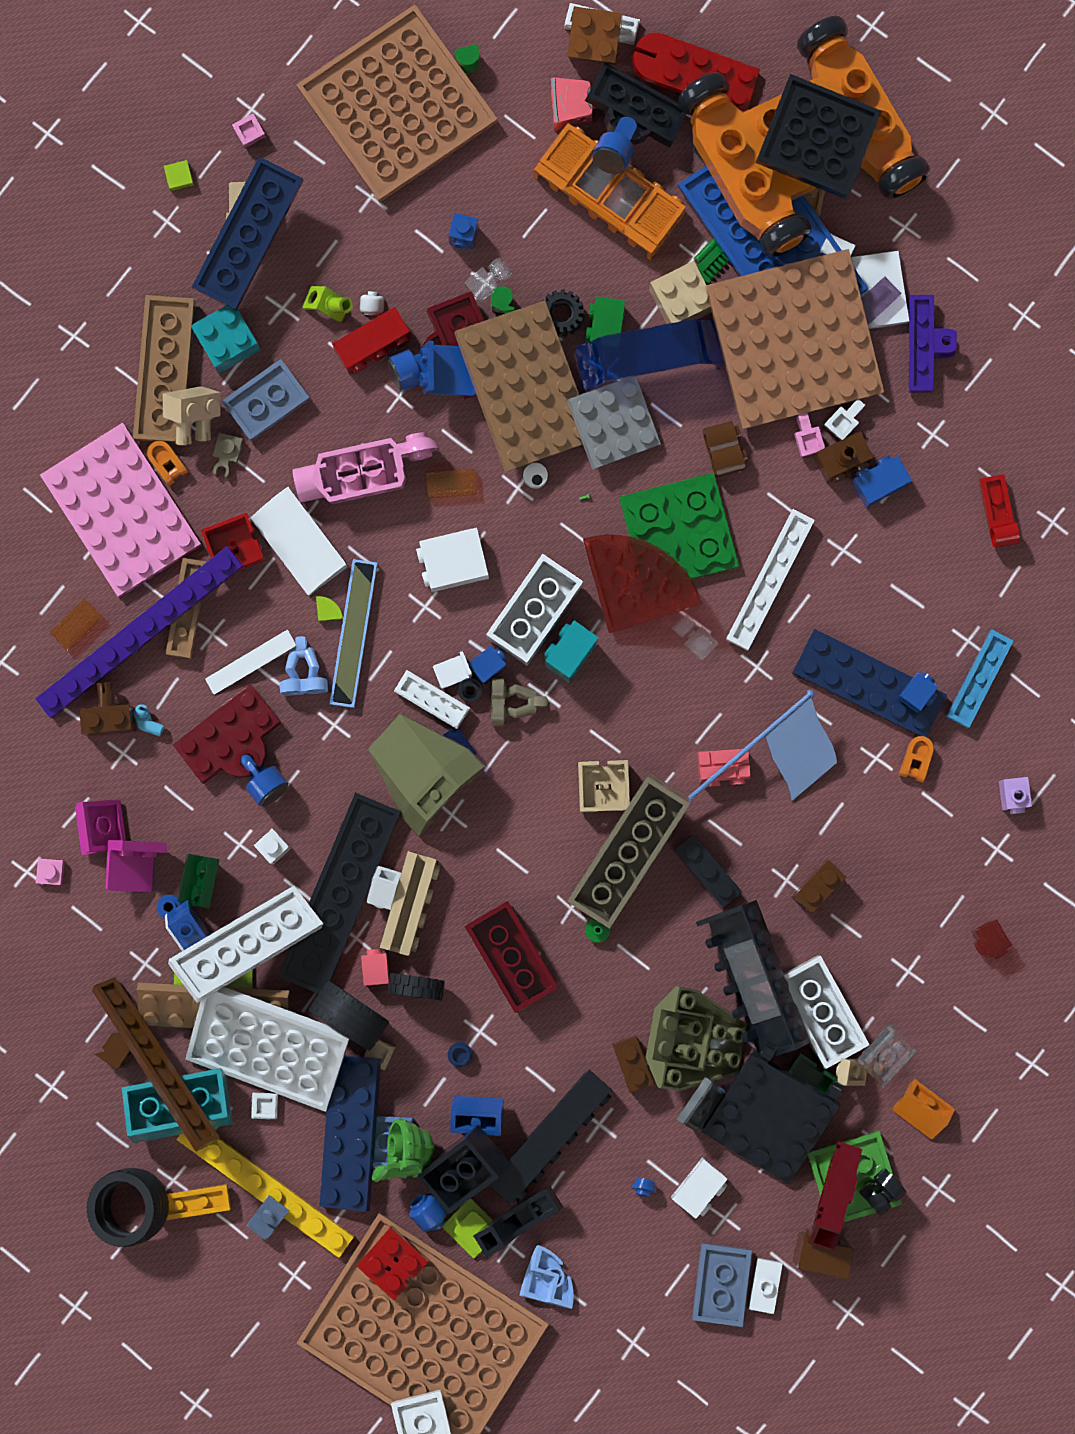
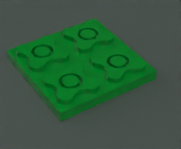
(685, 523)

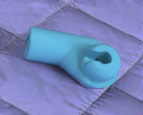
(145, 721)

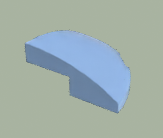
(546, 1280)

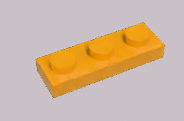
(198, 1202)

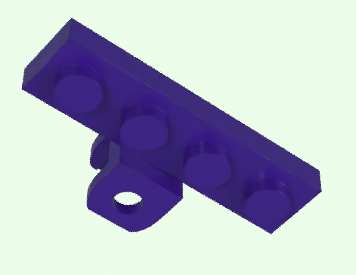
(926, 343)

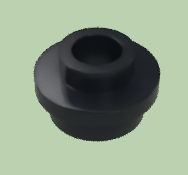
(467, 696)

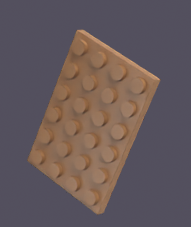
(522, 384)

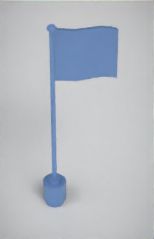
(796, 746)

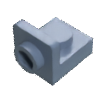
(267, 1218)

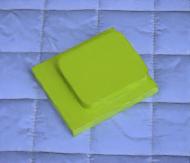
(465, 1224)

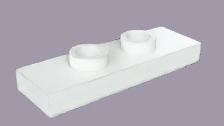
(432, 699)

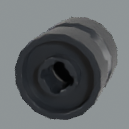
(883, 1182)

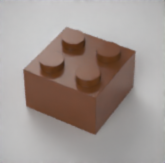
(595, 35)

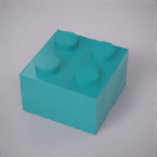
(225, 338)
(571, 650)

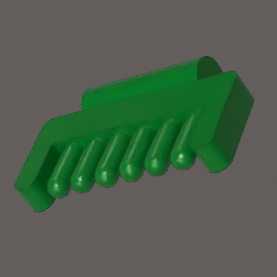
(707, 257)

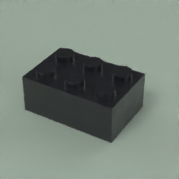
(464, 1169)

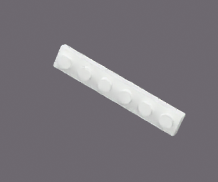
(770, 580)

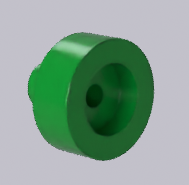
(596, 936)

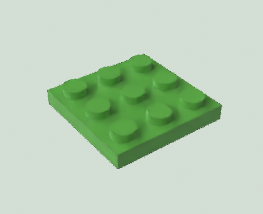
(871, 1162)

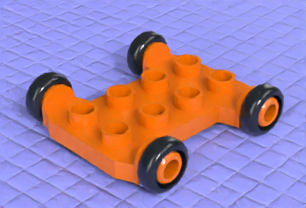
(733, 139)

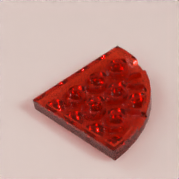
(637, 581)

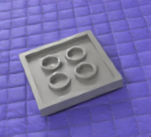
(613, 422)

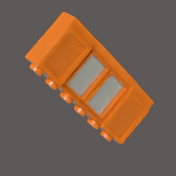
(622, 200)

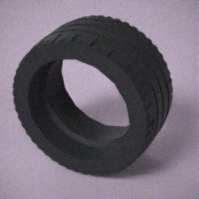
(349, 1016)
(101, 1217)

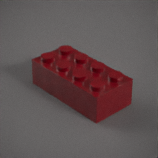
(511, 957)

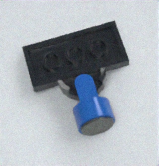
(630, 117)

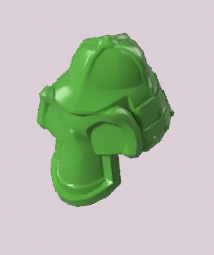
(407, 1151)

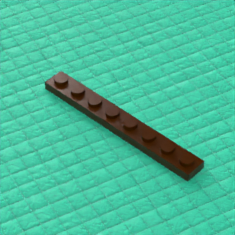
(155, 1064)

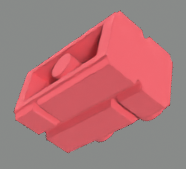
(711, 761)

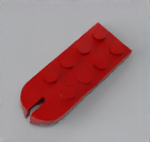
(679, 63)

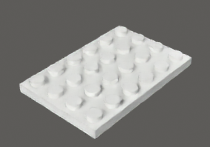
(268, 1047)

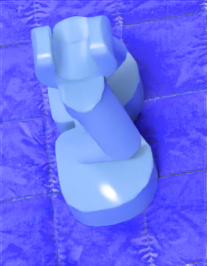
(298, 686)

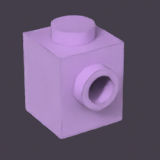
(1015, 794)

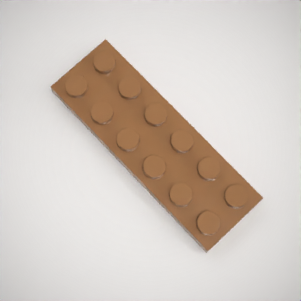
(162, 363)
(175, 1007)

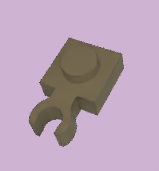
(226, 450)

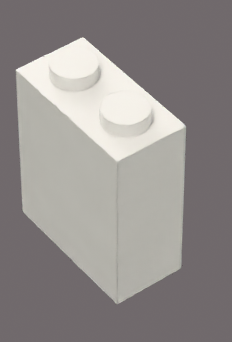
(452, 560)

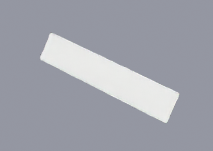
(250, 662)

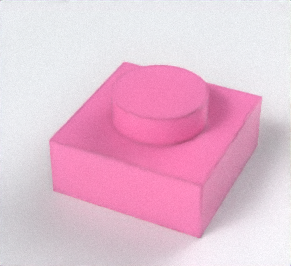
(248, 130)
(50, 871)

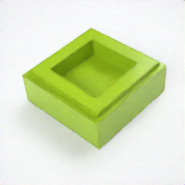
(178, 175)

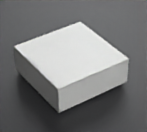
(264, 1105)

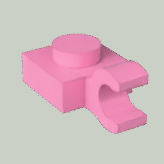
(808, 439)

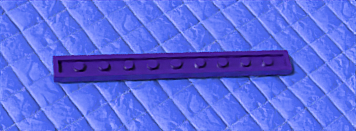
(139, 632)

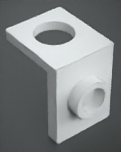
(452, 671)

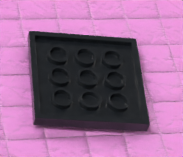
(818, 136)

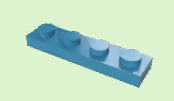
(979, 678)

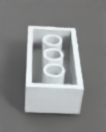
(534, 609)
(824, 1013)

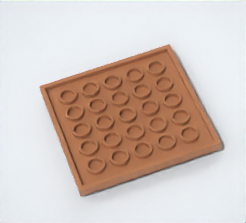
(397, 103)
(794, 339)

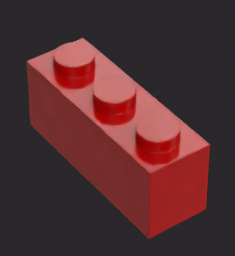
(372, 341)

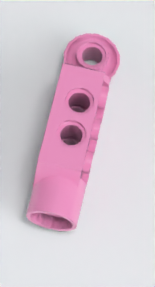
(361, 469)

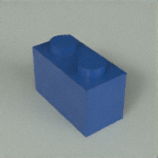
(881, 481)
(474, 1111)

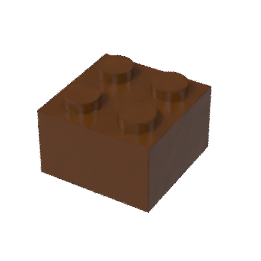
(822, 1260)

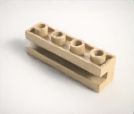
(409, 903)

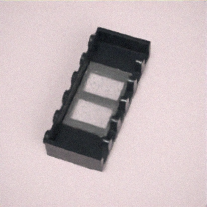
(756, 978)

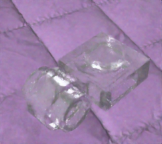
(483, 283)
(700, 642)

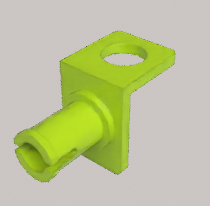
(328, 302)

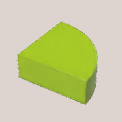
(327, 610)

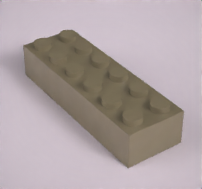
(629, 850)

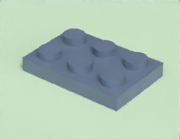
(265, 400)
(721, 1284)

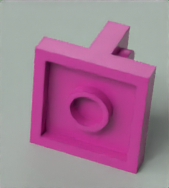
(99, 823)

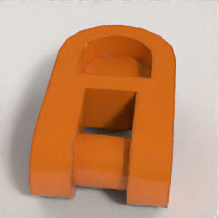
(161, 455)
(920, 750)

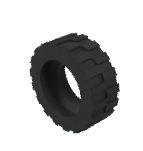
(416, 986)

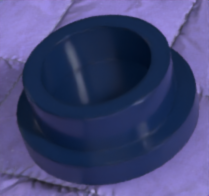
(460, 1054)

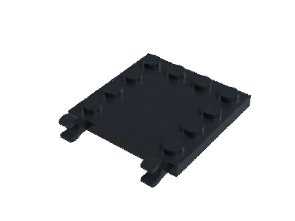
(772, 1115)

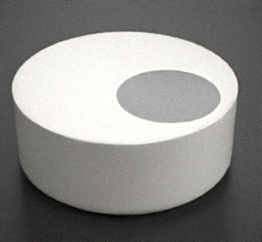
(535, 475)

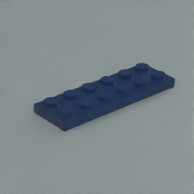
(247, 233)
(863, 682)
(351, 1135)

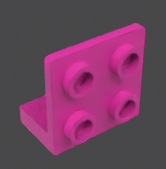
(131, 865)

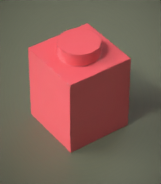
(375, 967)

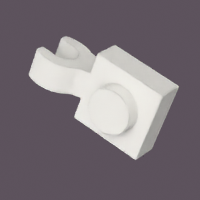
(843, 421)

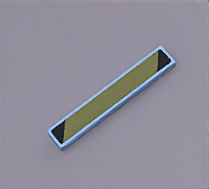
(353, 633)

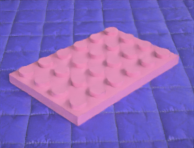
(120, 510)

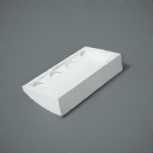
(298, 541)

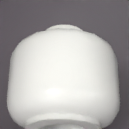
(372, 304)

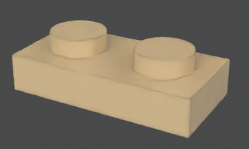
(851, 1073)

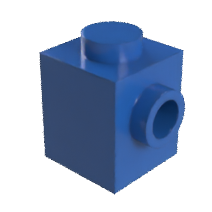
(463, 231)
(919, 692)

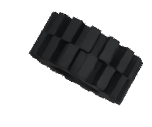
(575, 306)

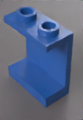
(444, 371)

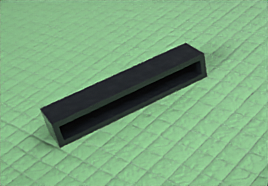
(550, 1135)

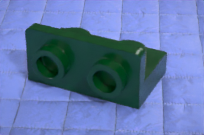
(198, 880)

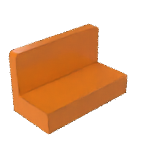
(924, 1109)

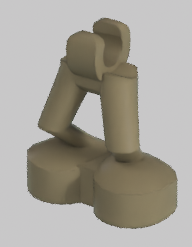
(499, 695)

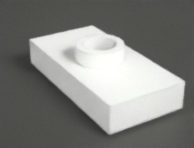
(765, 1285)

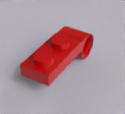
(998, 511)

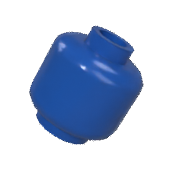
(427, 1212)

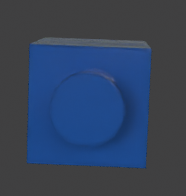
(488, 664)

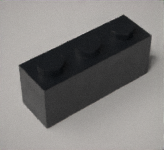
(707, 871)

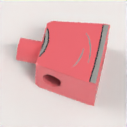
(570, 103)

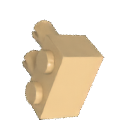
(191, 405)

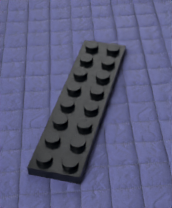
(341, 891)

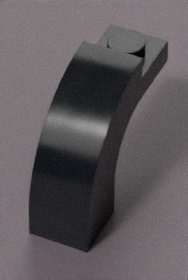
(517, 1220)

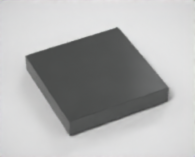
(701, 1105)

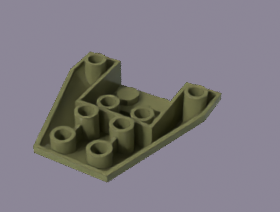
(421, 769)
(693, 1040)

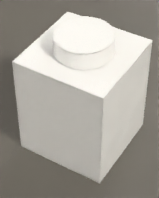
(272, 846)
(383, 888)

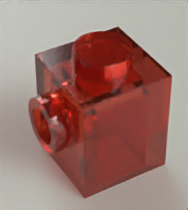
(991, 940)

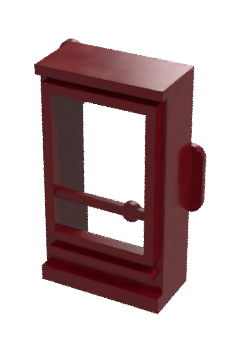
(835, 1196)

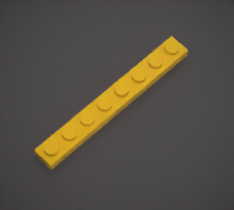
(262, 1184)

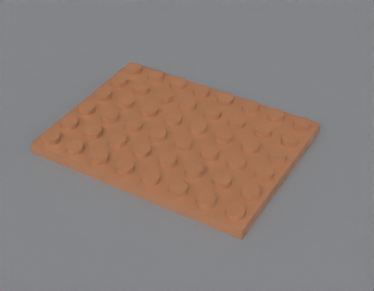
(436, 1335)

